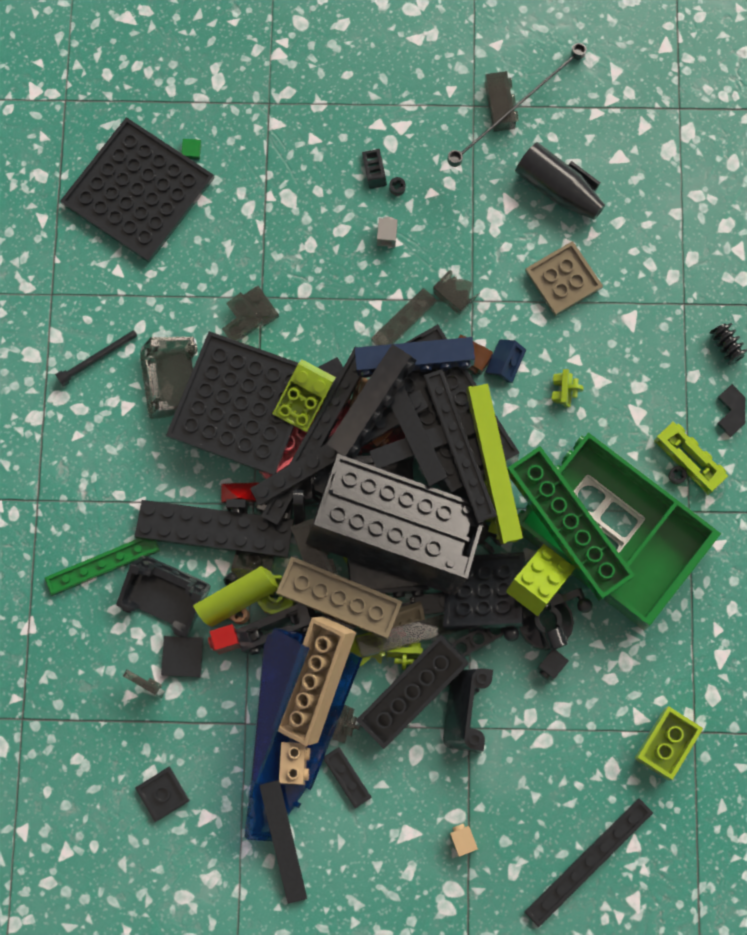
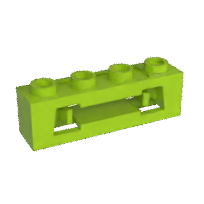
(711, 476)

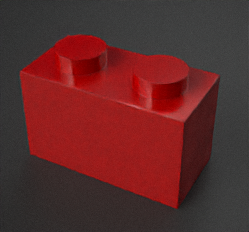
(224, 639)

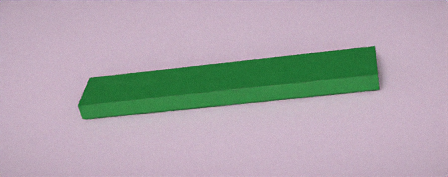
(100, 565)

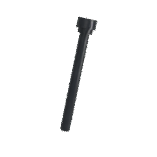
(65, 376)

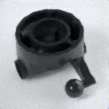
(535, 633)

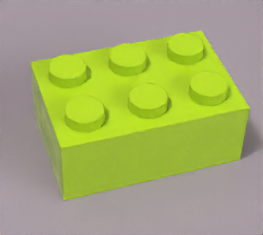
(540, 579)
(668, 743)

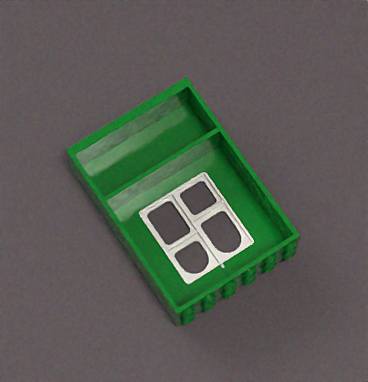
(658, 549)

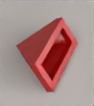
(237, 491)

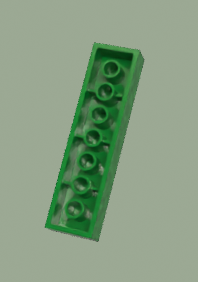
(570, 523)

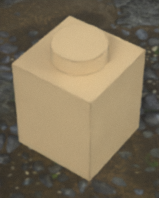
(463, 840)

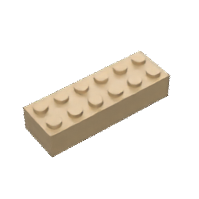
(317, 680)

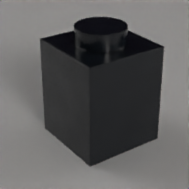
(552, 665)

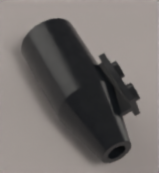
(562, 183)

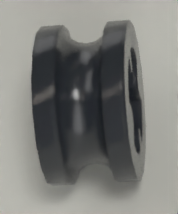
(400, 191)
(671, 475)

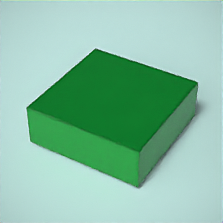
(191, 148)

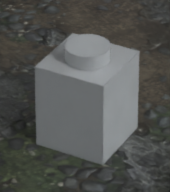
(387, 232)

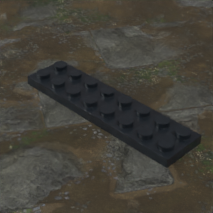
(213, 529)

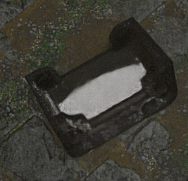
(166, 372)

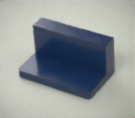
(506, 359)

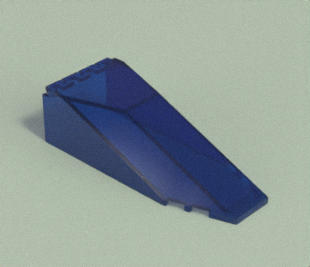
(280, 670)

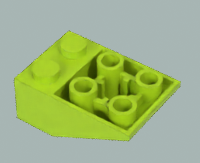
(304, 395)

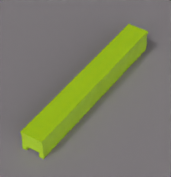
(494, 463)

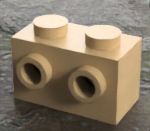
(293, 763)

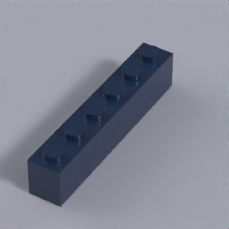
(429, 355)

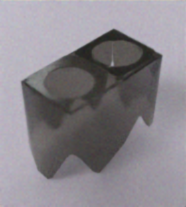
(454, 292)

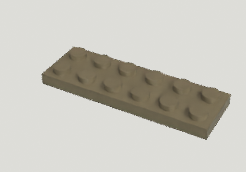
(339, 597)

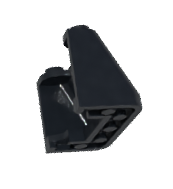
(163, 593)
(459, 710)

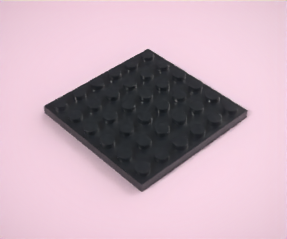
(137, 189)
(233, 402)

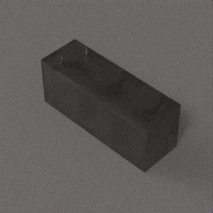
(500, 100)

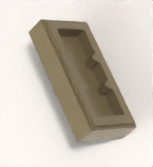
(409, 614)

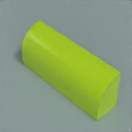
(236, 596)

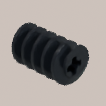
(729, 343)

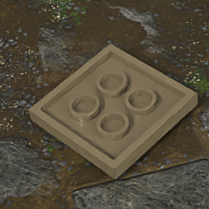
(563, 278)

